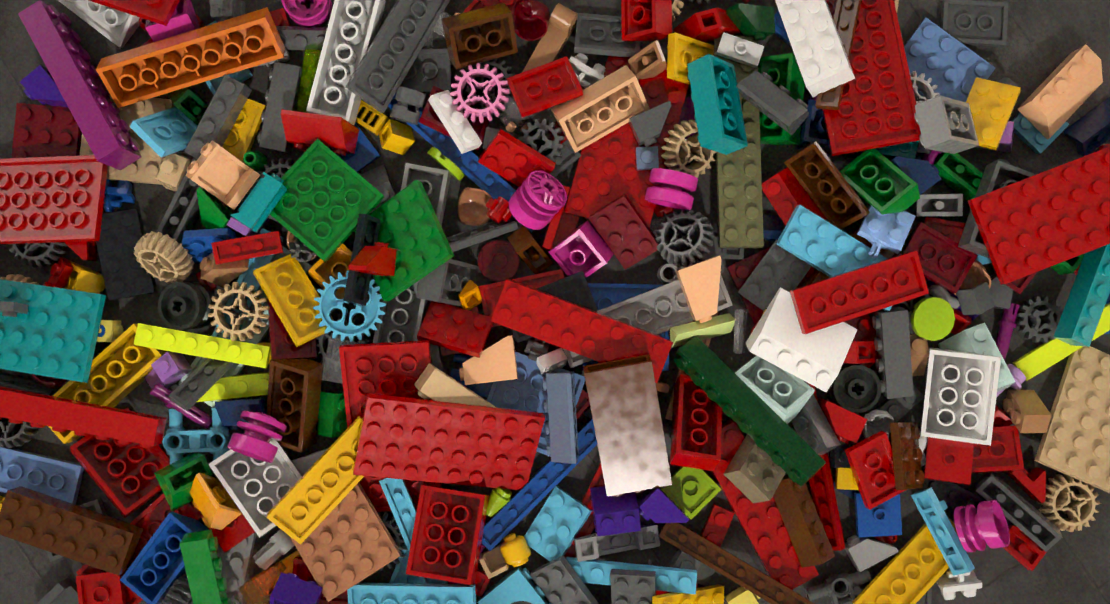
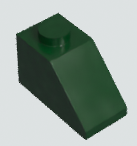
(753, 20)
(189, 103)

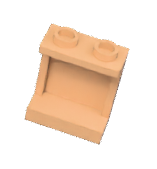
(222, 174)

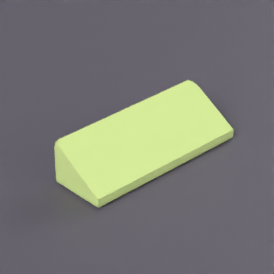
(715, 327)

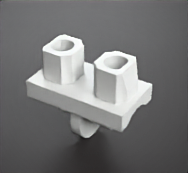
(585, 74)
(966, 583)

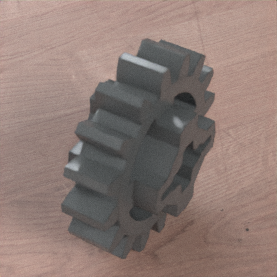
(543, 133)
(1032, 323)

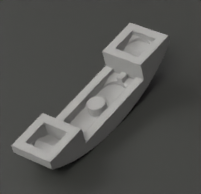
(593, 546)

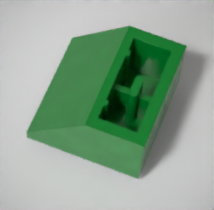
(332, 414)
(178, 478)

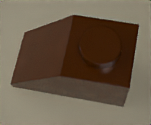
(530, 250)

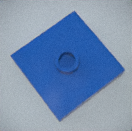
(364, 153)
(880, 520)

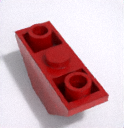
(707, 25)

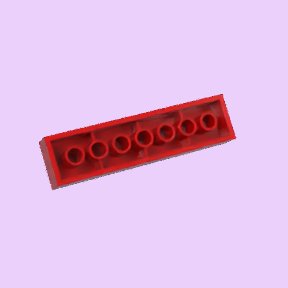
(576, 327)
(760, 520)

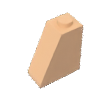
(701, 287)
(494, 364)

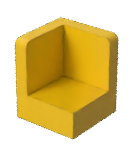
(396, 137)

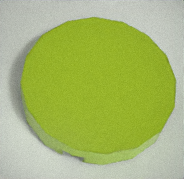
(446, 163)
(932, 318)

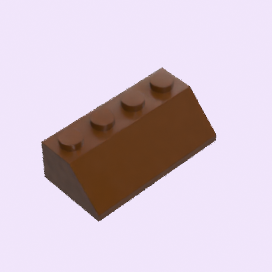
(826, 185)
(295, 400)
(802, 523)

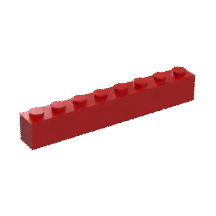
(81, 417)

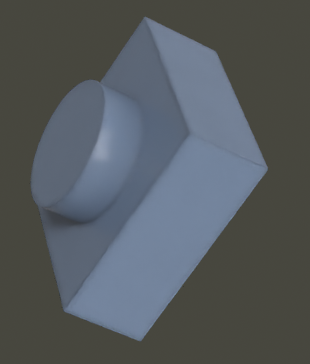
(647, 158)

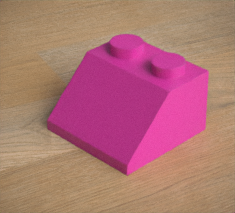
(182, 21)
(582, 251)

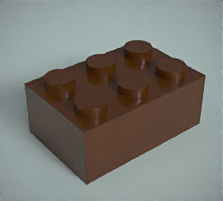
(480, 35)

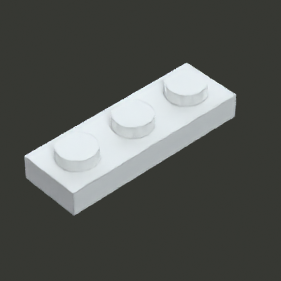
(454, 122)

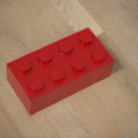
(695, 427)

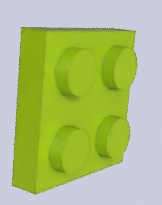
(691, 490)

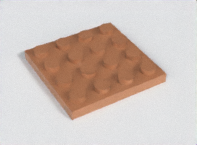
(348, 545)

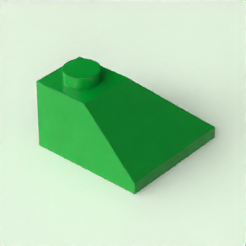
(212, 211)

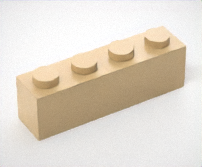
(443, 388)

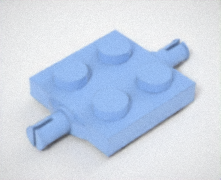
(885, 230)

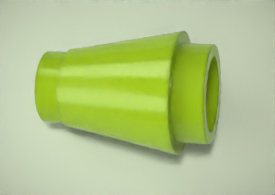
(497, 500)

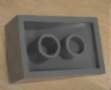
(447, 282)

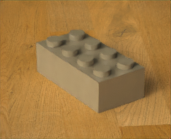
(754, 471)

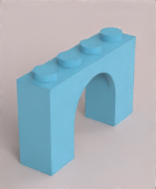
(513, 588)

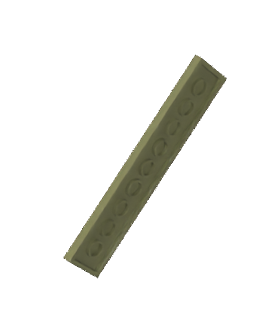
(740, 178)

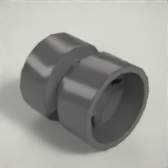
(411, 98)

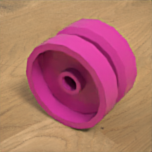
(671, 188)

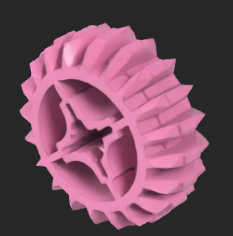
(486, 86)

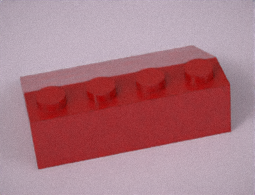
(121, 470)
(447, 535)

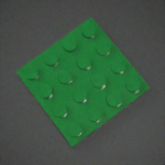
(323, 200)
(416, 233)

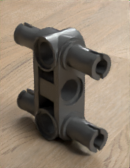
(842, 595)

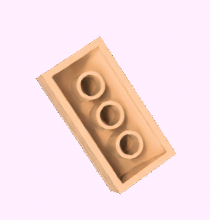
(1063, 91)
(601, 108)

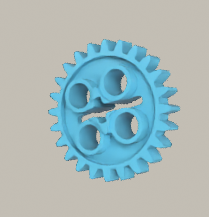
(329, 302)

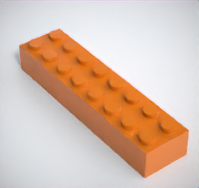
(191, 58)

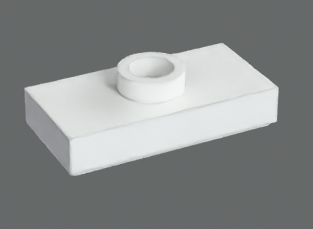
(739, 50)

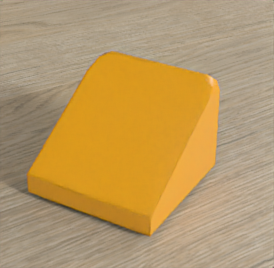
(470, 296)

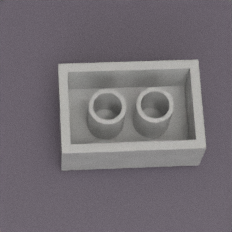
(946, 125)

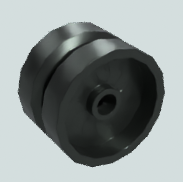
(186, 305)
(866, 388)

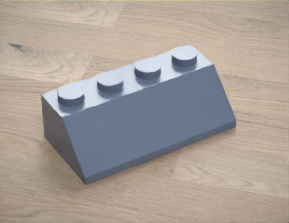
(562, 417)

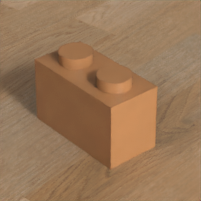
(1027, 411)

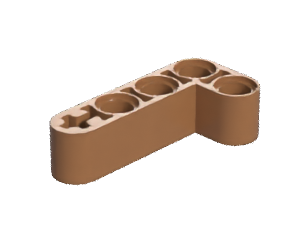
(551, 44)

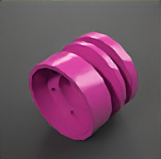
(315, 16)
(537, 200)
(257, 436)
(981, 526)

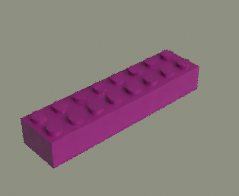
(80, 85)

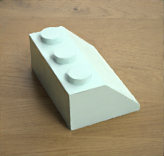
(979, 341)
(776, 387)

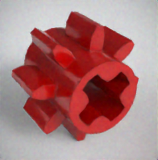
(498, 209)

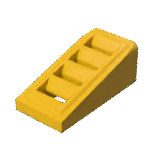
(379, 124)

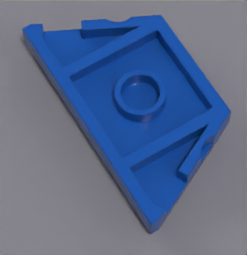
(199, 241)

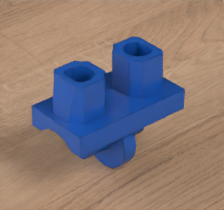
(117, 195)

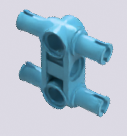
(195, 439)

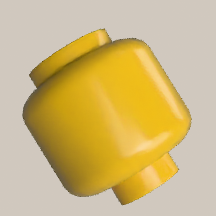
(515, 550)

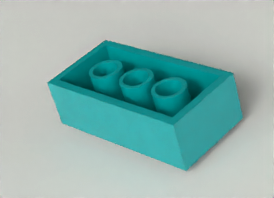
(717, 105)

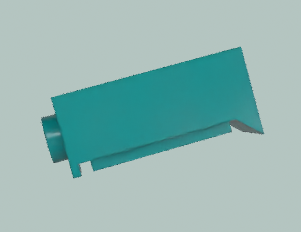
(261, 202)

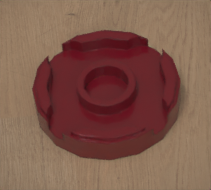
(498, 260)

